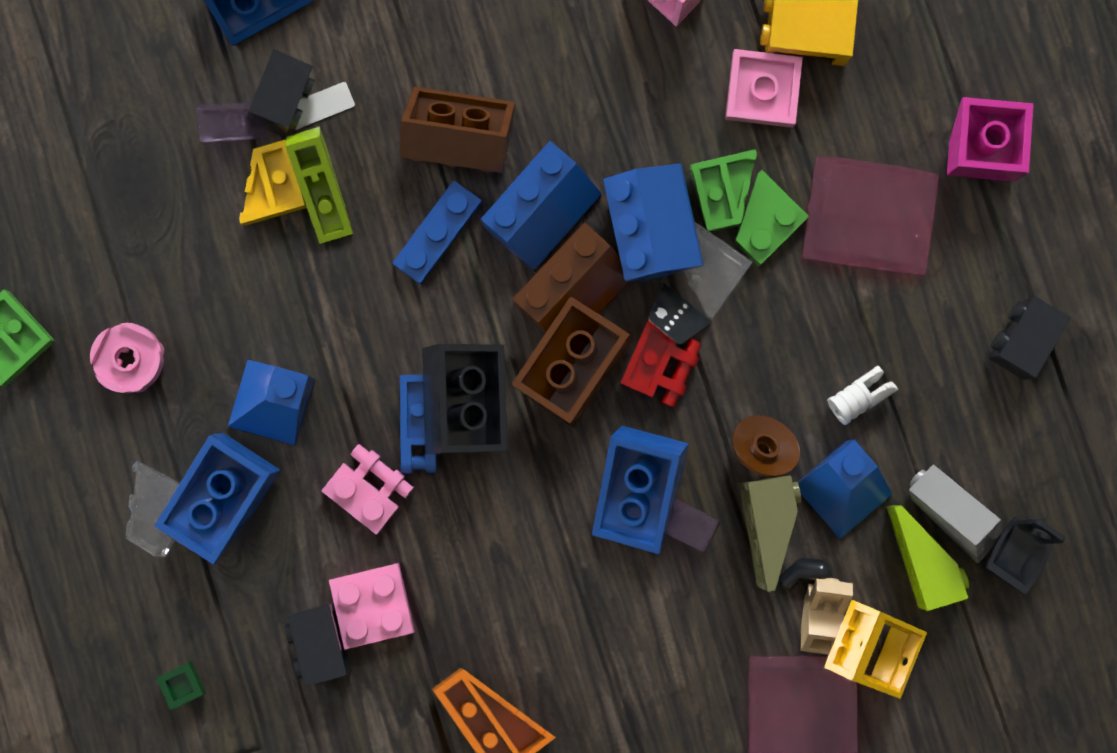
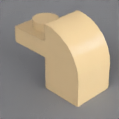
(824, 613)

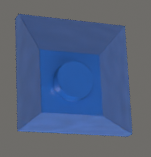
(271, 402)
(844, 488)

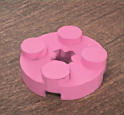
(108, 365)

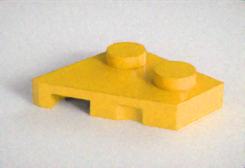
(271, 185)

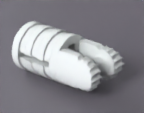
(857, 398)

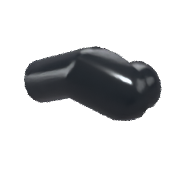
(804, 569)

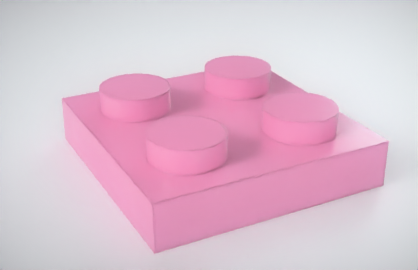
(763, 88)
(371, 606)

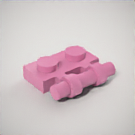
(360, 497)

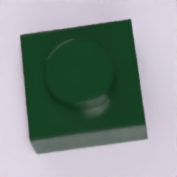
(181, 685)

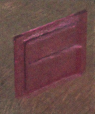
(870, 215)
(800, 706)

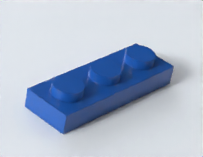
(437, 232)

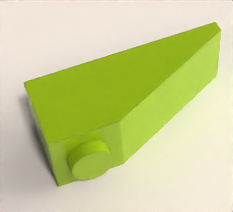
(318, 184)
(931, 571)

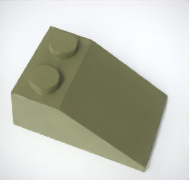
(769, 519)

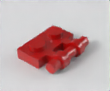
(650, 361)

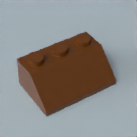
(456, 130)
(581, 269)
(572, 361)

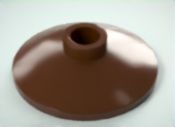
(765, 446)

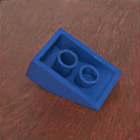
(639, 488)
(216, 496)

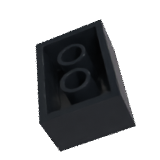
(464, 398)

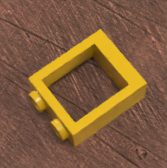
(858, 640)

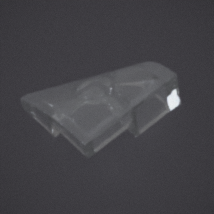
(720, 272)
(150, 498)

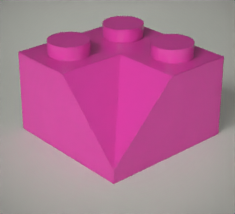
(991, 140)

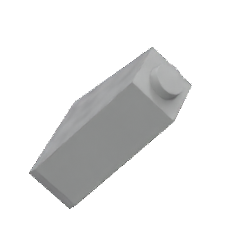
(956, 512)

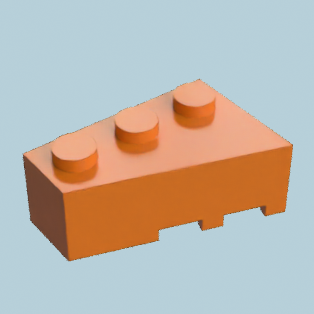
(488, 719)

